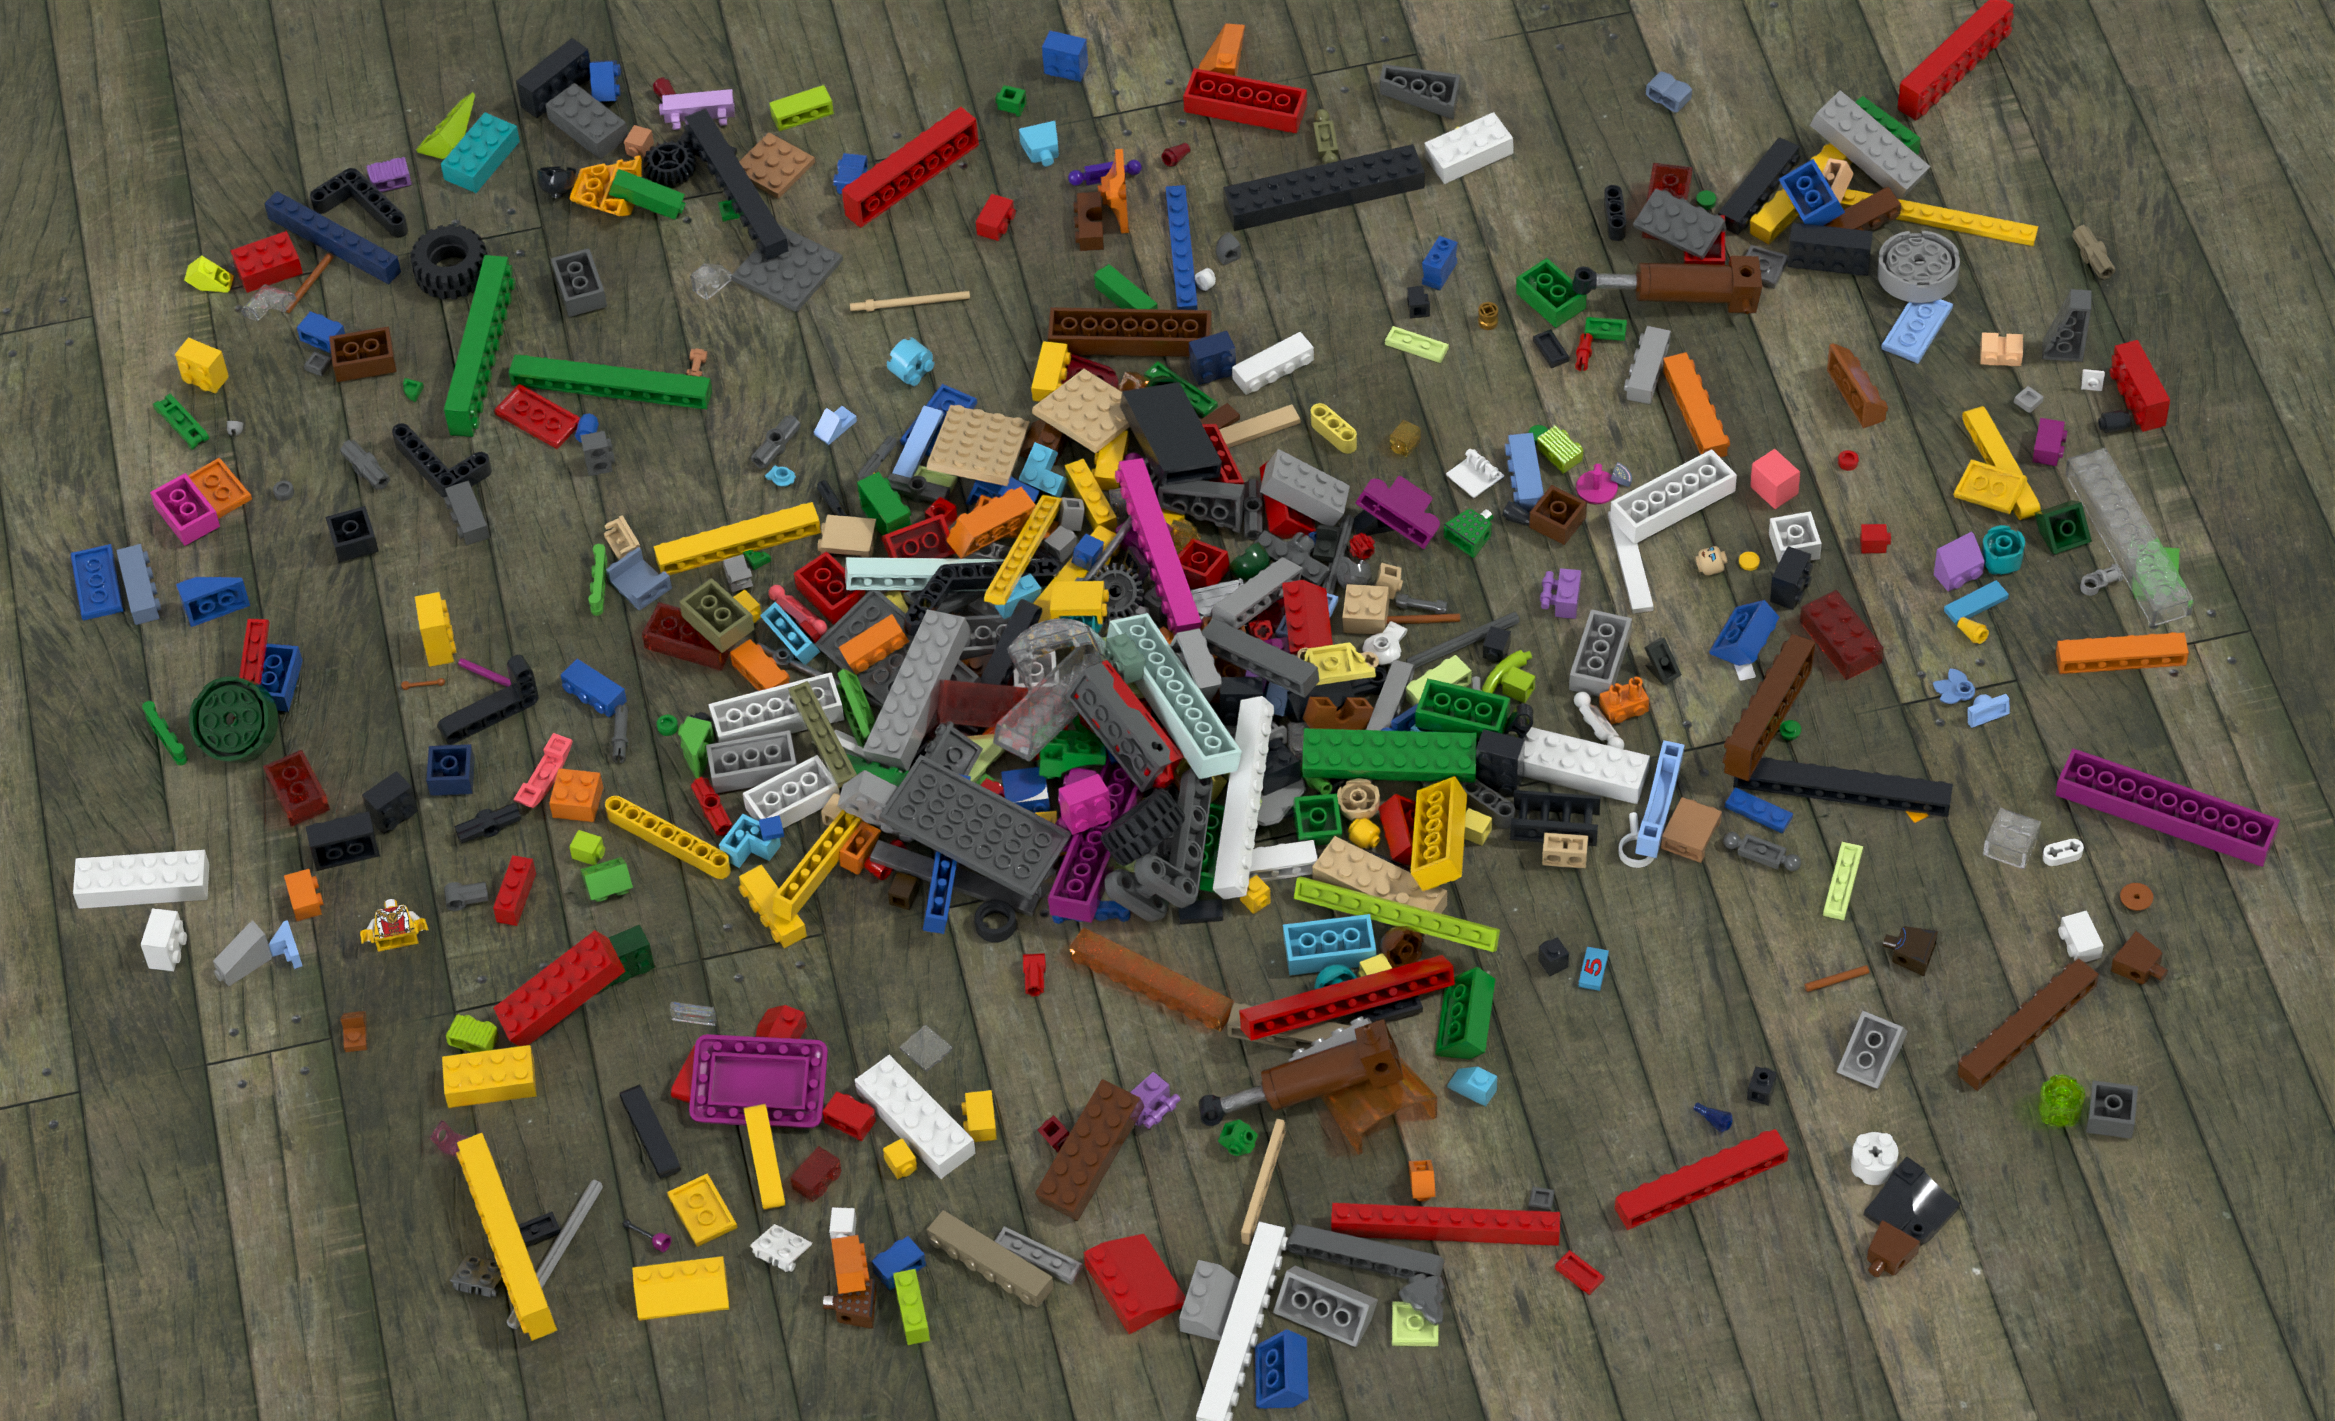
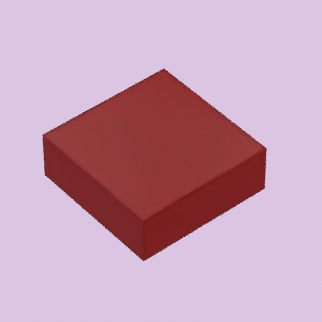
(810, 631)

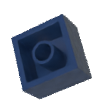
(1212, 357)
(450, 769)

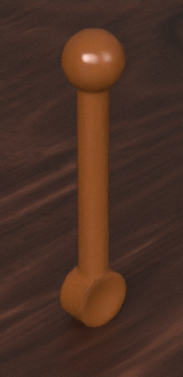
(406, 685)

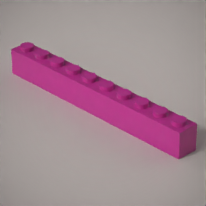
(1157, 546)

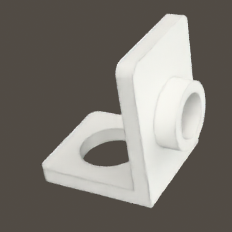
(2092, 380)

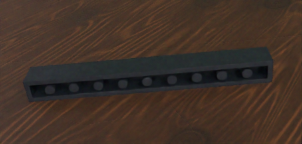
(736, 184)
(1849, 786)

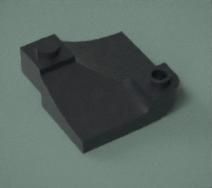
(1912, 1203)

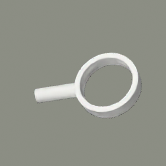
(1634, 826)

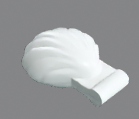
(1386, 644)

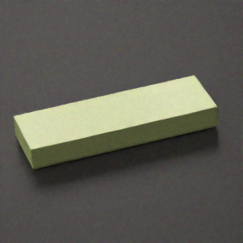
(1416, 344)

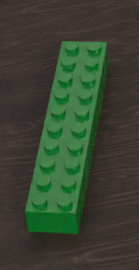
(479, 346)

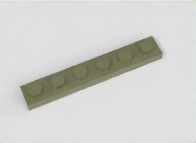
(822, 733)

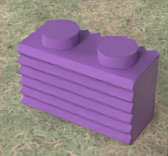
(389, 174)

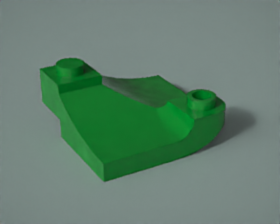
(1068, 751)

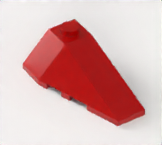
(782, 1023)

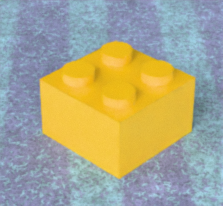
(201, 365)

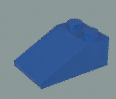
(211, 597)

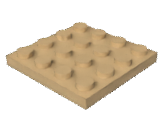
(1085, 410)

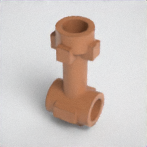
(697, 356)

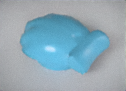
(781, 476)

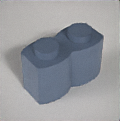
(1668, 91)

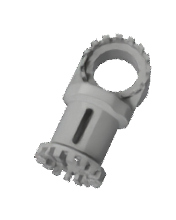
(2101, 579)

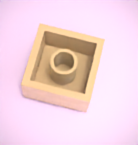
(1365, 609)

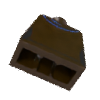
(1912, 948)

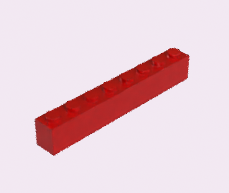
(1701, 1179)

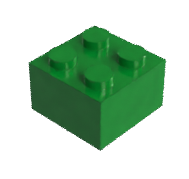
(1317, 818)

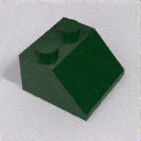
(2063, 526)

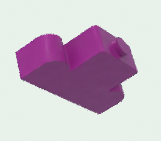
(1401, 508)

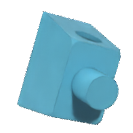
(1040, 142)

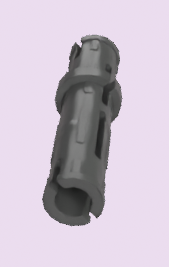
(620, 740)

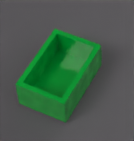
(883, 504)

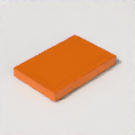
(220, 487)

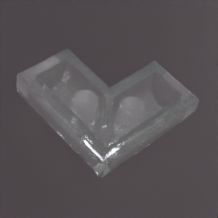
(267, 298)

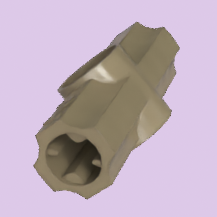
(2093, 252)

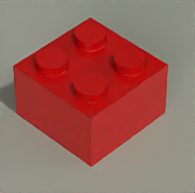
(1203, 564)

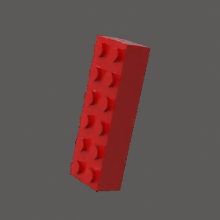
(1245, 100)
(559, 989)

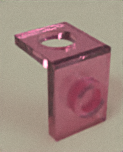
(449, 1144)

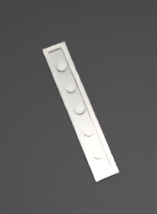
(1632, 571)

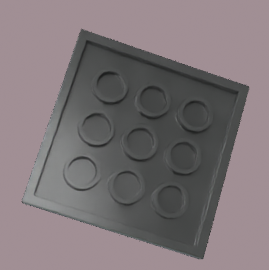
(789, 276)

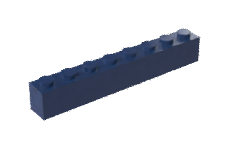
(332, 237)

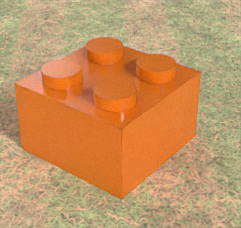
(576, 795)

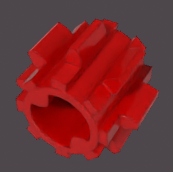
(1362, 546)

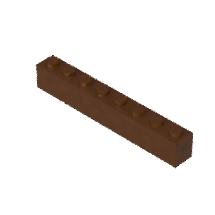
(2027, 1024)

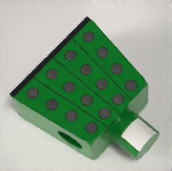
(1469, 531)

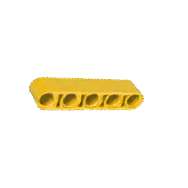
(764, 1156)

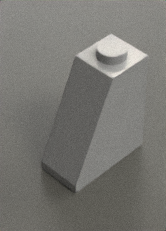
(242, 955)

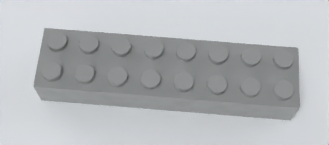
(916, 690)

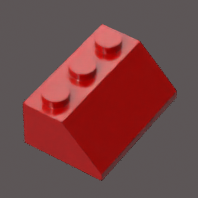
(1398, 823)

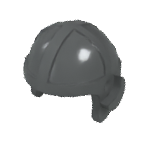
(1353, 573)

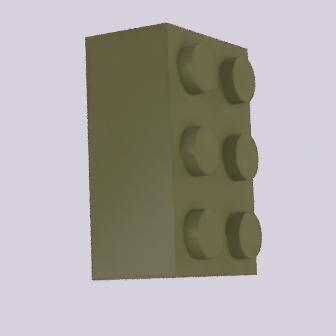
(716, 615)

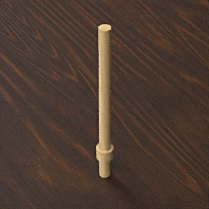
(871, 305)

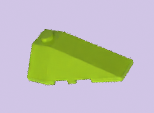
(449, 131)

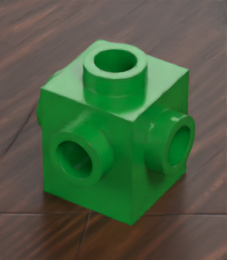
(1238, 1138)

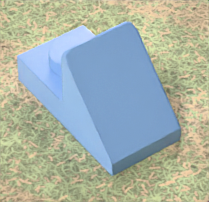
(834, 424)
(284, 943)

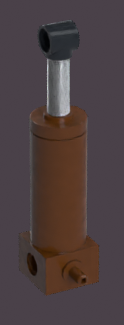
(1733, 284)
(1366, 1058)

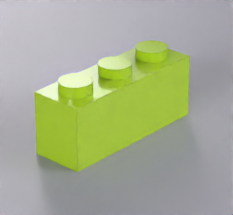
(801, 108)
(911, 1307)

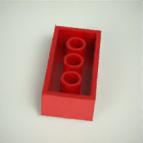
(2139, 386)

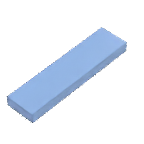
(918, 441)

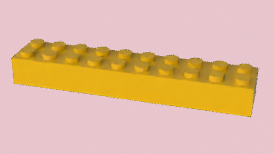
(505, 1237)

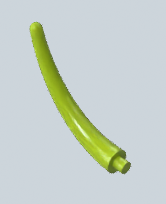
(1516, 659)

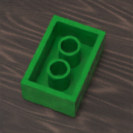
(1550, 293)

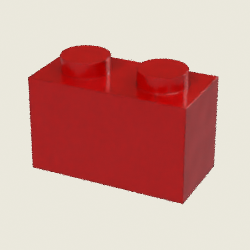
(995, 217)
(849, 1115)

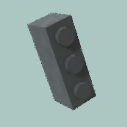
(466, 513)

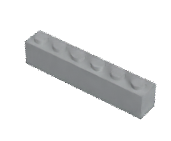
(1256, 594)

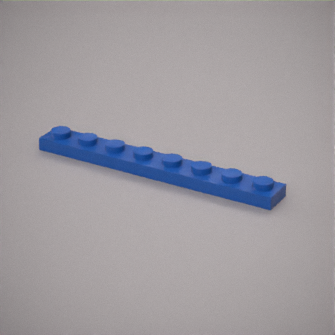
(1181, 248)

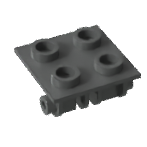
(477, 1273)

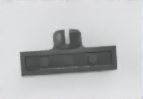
(1298, 552)

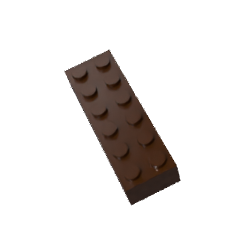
(1089, 1149)

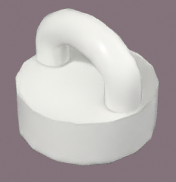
(1205, 279)

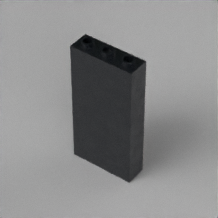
(1170, 434)

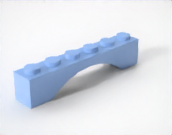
(1660, 799)

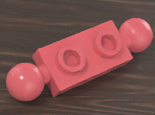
(796, 609)

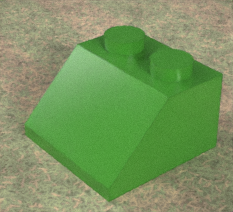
(694, 737)
(607, 879)

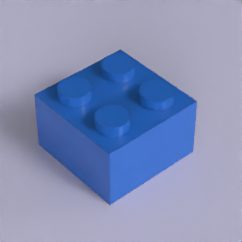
(1065, 56)

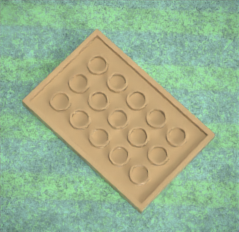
(978, 445)

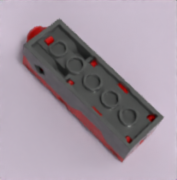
(1125, 726)

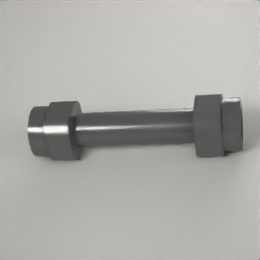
(1403, 601)

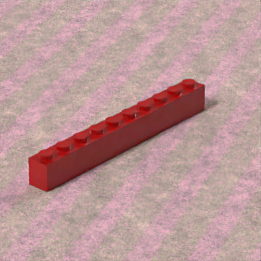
(1346, 997)
(1446, 1224)

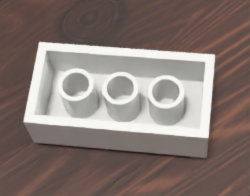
(1469, 148)
(792, 793)

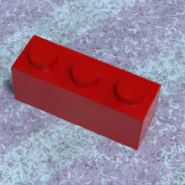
(514, 890)

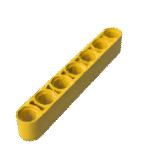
(1997, 454)
(655, 831)

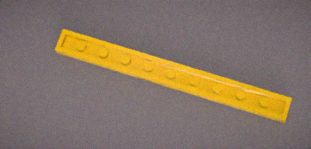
(1955, 220)
(1023, 550)

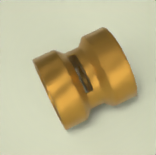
(1488, 316)

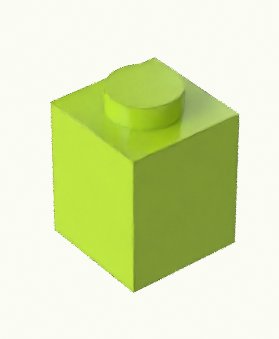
(1518, 684)
(587, 848)

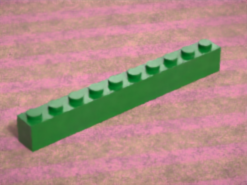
(610, 381)

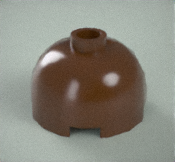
(1401, 946)

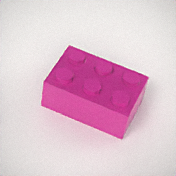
(185, 509)

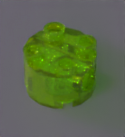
(2061, 1101)

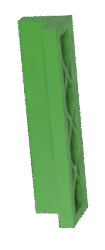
(857, 701)

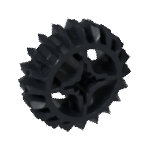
(669, 157)

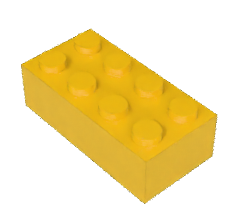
(489, 1076)

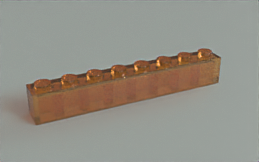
(1151, 979)

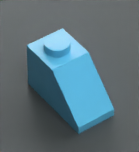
(1474, 1084)

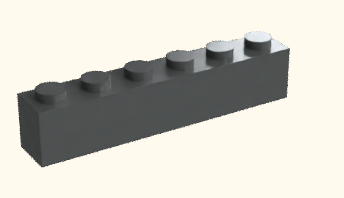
(1260, 658)

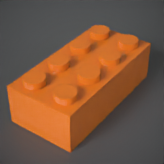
(990, 522)

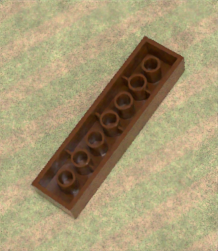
(1128, 330)
(1768, 707)

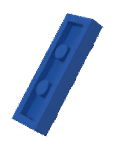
(1758, 810)

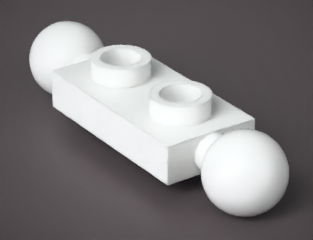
(1597, 720)

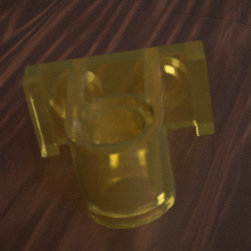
(1183, 533)

